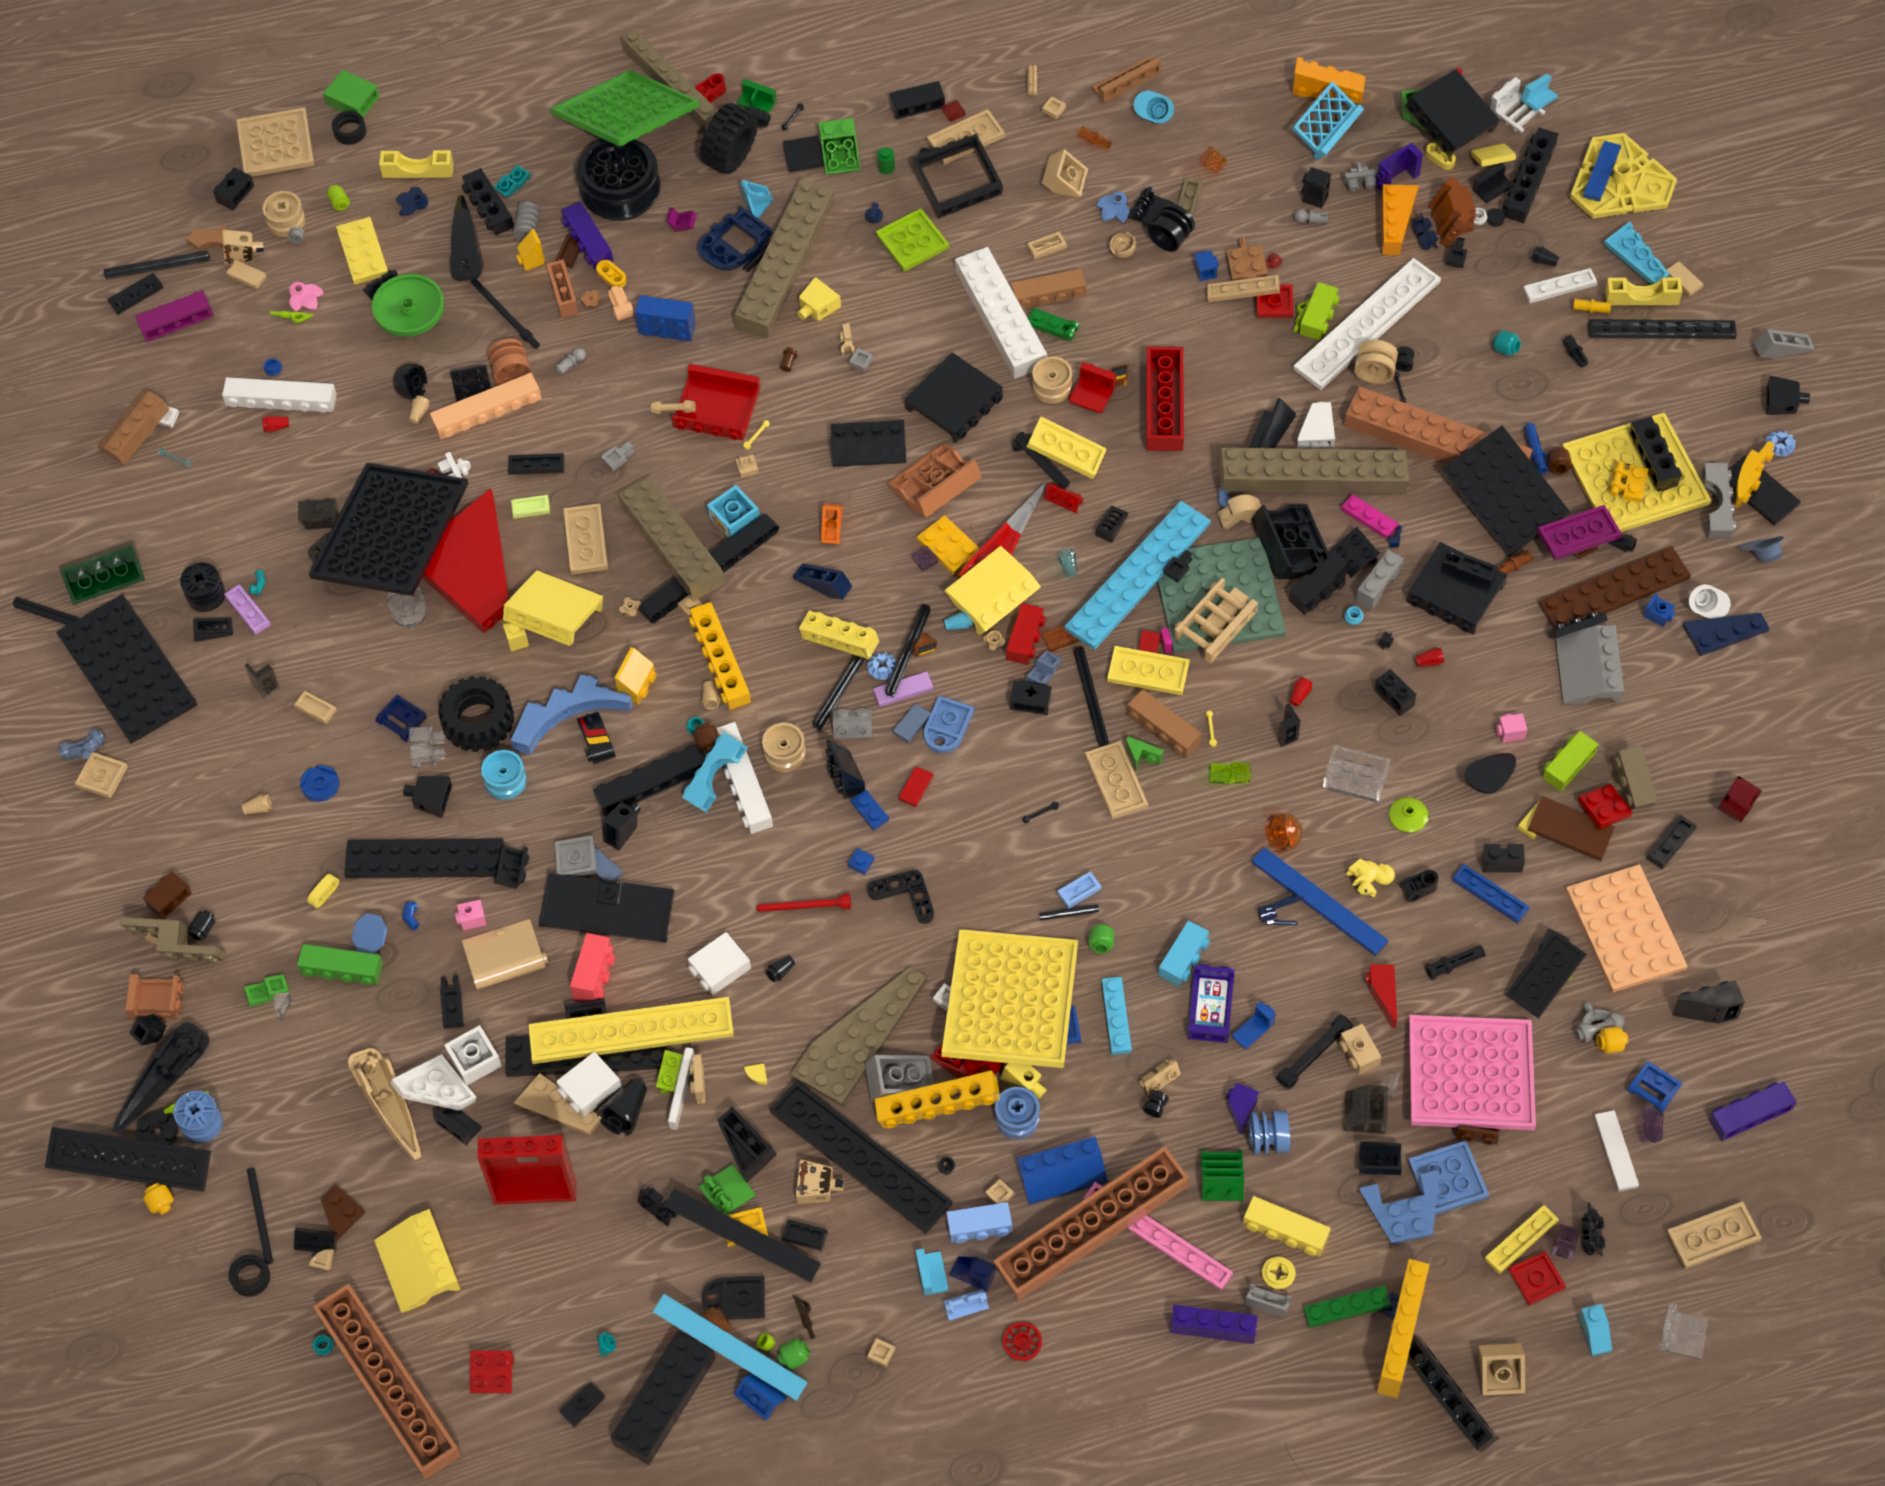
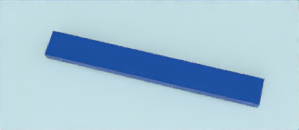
(1320, 901)

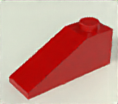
(1383, 989)

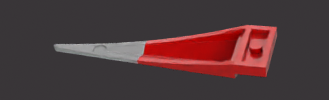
(1008, 533)

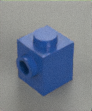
(1205, 265)

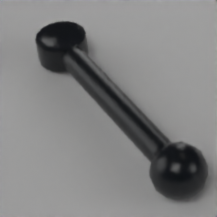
(800, 107)
(1396, 377)
(1054, 805)

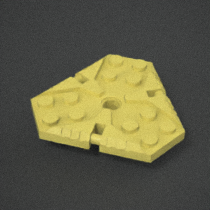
(1641, 186)

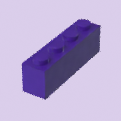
(586, 234)
(1752, 1111)
(1213, 1324)

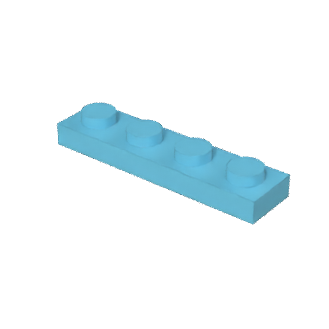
(1116, 1016)

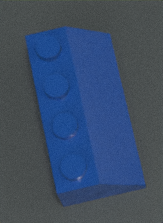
(1061, 1170)

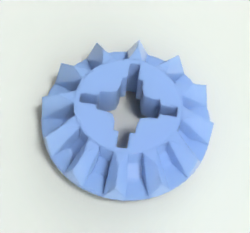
(1781, 449)
(884, 672)

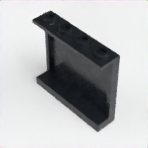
(1452, 112)
(955, 396)
(1453, 595)

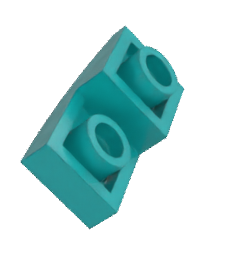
(513, 182)

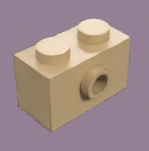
(1360, 1049)

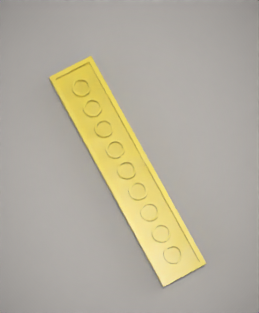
(631, 1030)

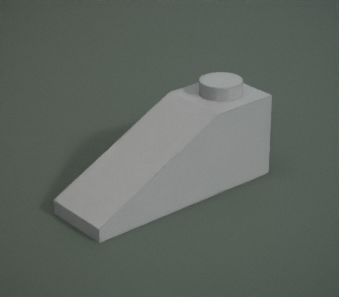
(1780, 344)

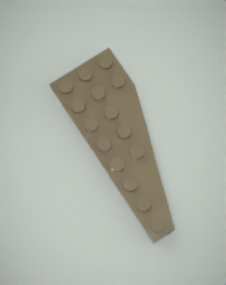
(839, 1055)

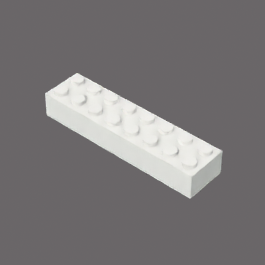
(1000, 311)

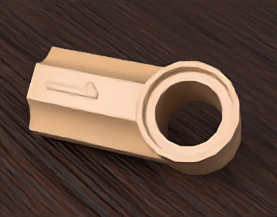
(621, 306)

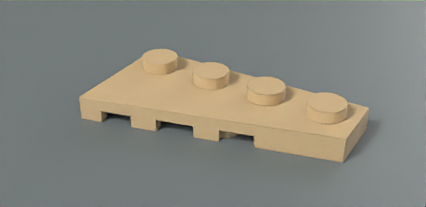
(543, 1099)

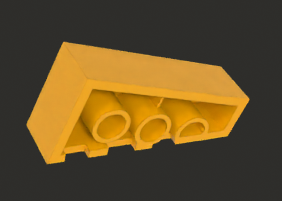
(1312, 79)
(1396, 212)

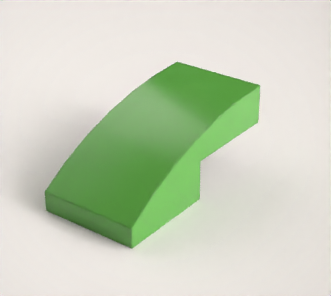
(265, 991)

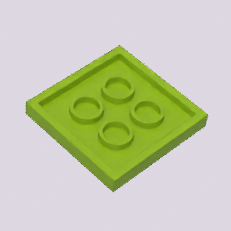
(912, 239)

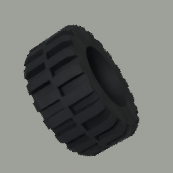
(728, 138)
(470, 693)

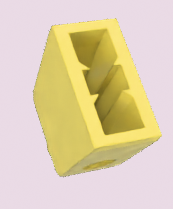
(818, 301)
(1023, 1076)

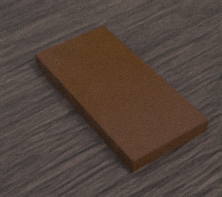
(1570, 828)

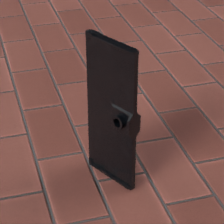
(607, 907)

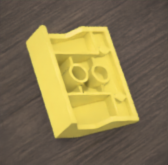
(992, 589)
(416, 1261)

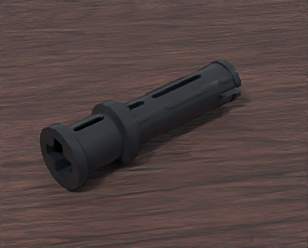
(1446, 964)

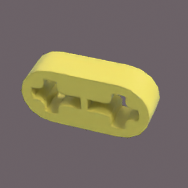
(1439, 156)
(323, 890)

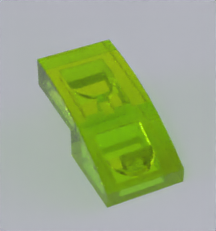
(1229, 774)

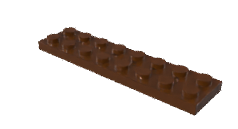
(1616, 587)

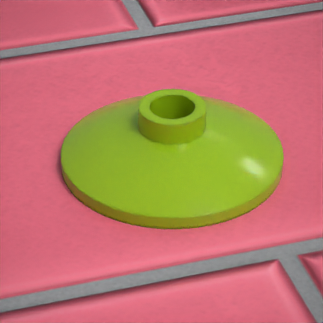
(1408, 822)

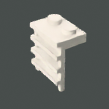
(1507, 99)

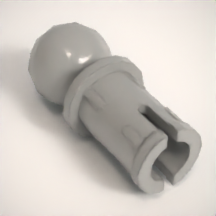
(1314, 217)
(578, 355)

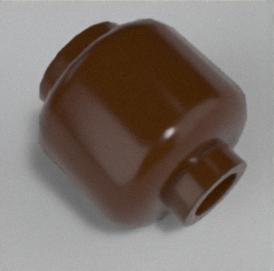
(1559, 460)
(706, 736)

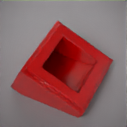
(1149, 641)

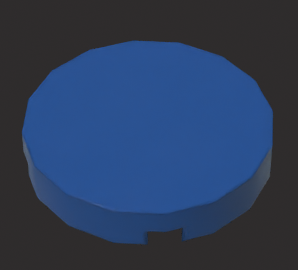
(320, 783)

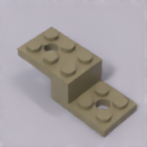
(172, 939)

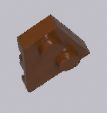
(340, 1210)

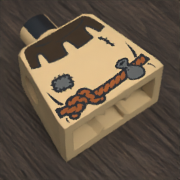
(239, 246)
(816, 1183)

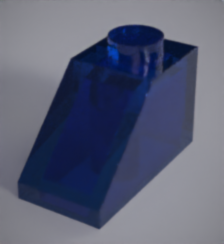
(974, 1272)

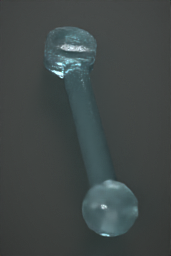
(162, 452)

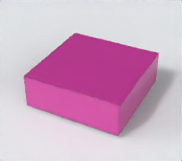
(1166, 640)

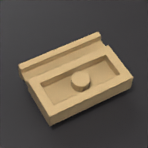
(697, 1085)

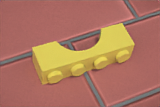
(437, 165)
(1664, 292)

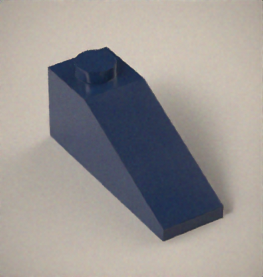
(824, 580)

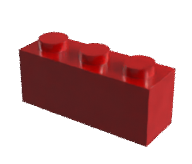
(1025, 634)

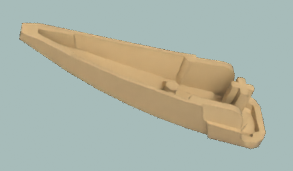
(374, 1077)

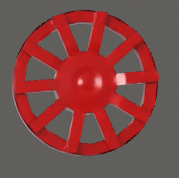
(1022, 1341)

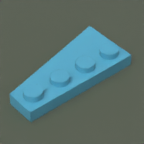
(1633, 251)

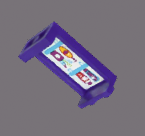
(1211, 1003)

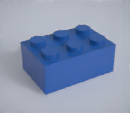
(665, 318)

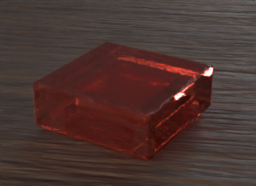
(953, 110)

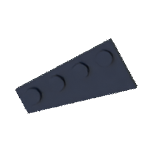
(1721, 632)

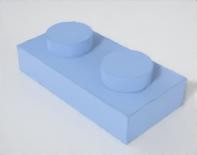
(1079, 890)

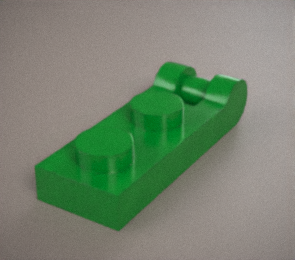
(1053, 324)

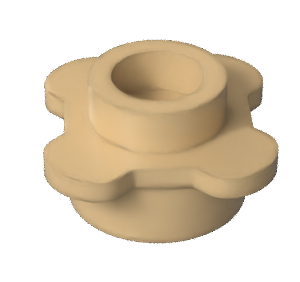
(630, 612)
(994, 635)

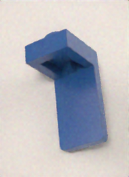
(1256, 1026)

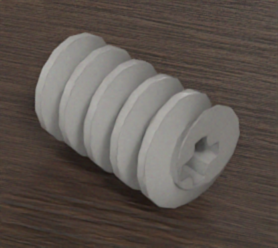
(526, 219)

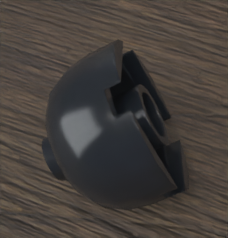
(410, 381)

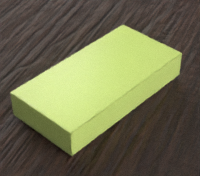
(530, 506)

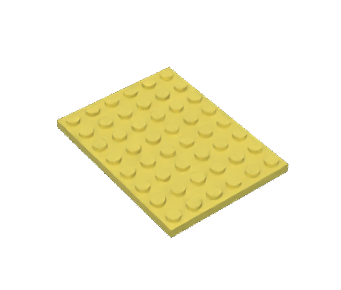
(1010, 998)

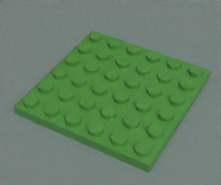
(624, 107)

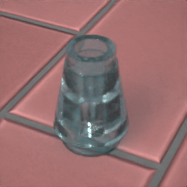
(1068, 562)

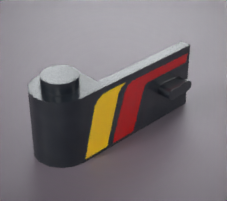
(596, 738)

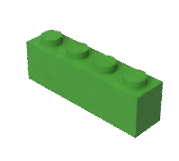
(340, 964)

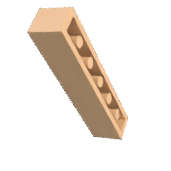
(485, 406)

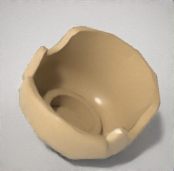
(1123, 245)

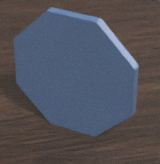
(369, 933)

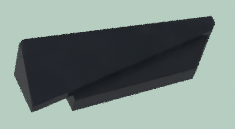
(1273, 426)

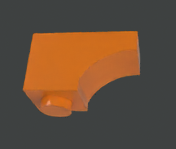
(831, 523)

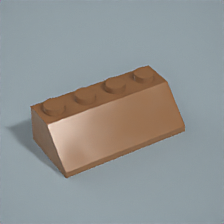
(133, 426)

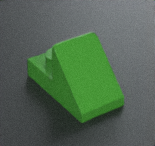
(1139, 750)

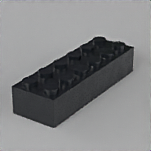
(663, 1397)

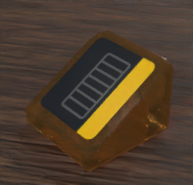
(1121, 374)
(925, 645)

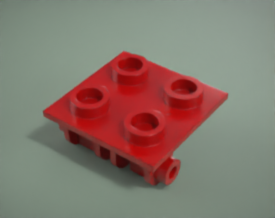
(491, 1371)

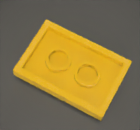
(948, 544)

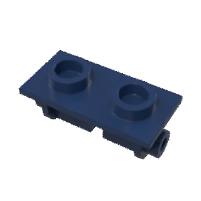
(1423, 226)

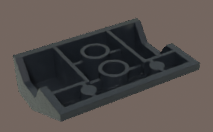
(1290, 540)

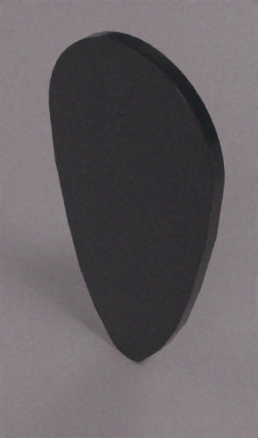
(1490, 773)

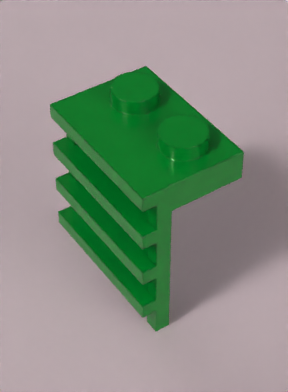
(1222, 1176)

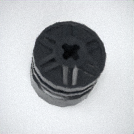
(1171, 227)
(202, 587)

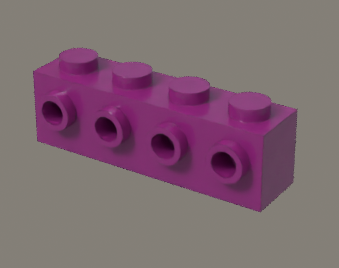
(174, 316)

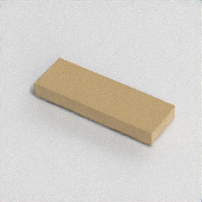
(1228, 608)

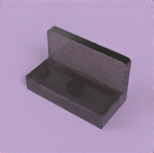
(263, 680)

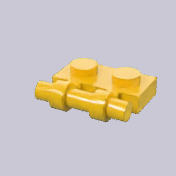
(1634, 485)

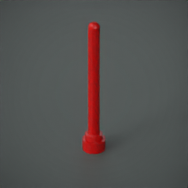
(842, 901)

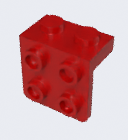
(1093, 388)

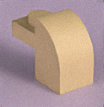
(1239, 508)

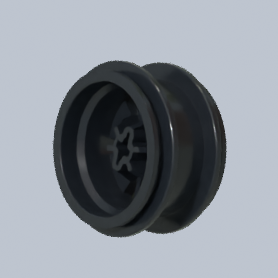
(624, 191)

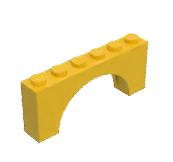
(1403, 1328)

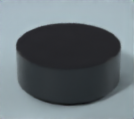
(1495, 217)

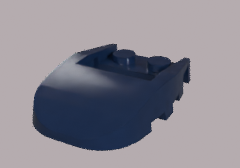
(723, 255)

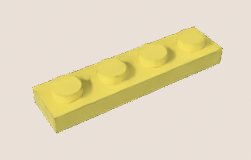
(1521, 1239)

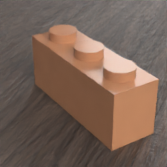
(562, 288)

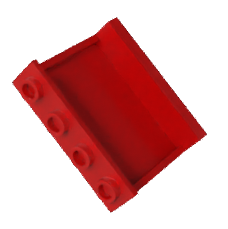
(722, 402)

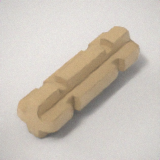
(1032, 80)

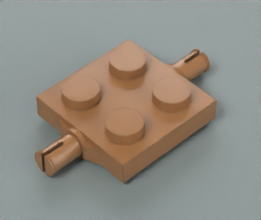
(1246, 261)

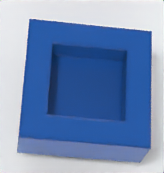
(860, 861)

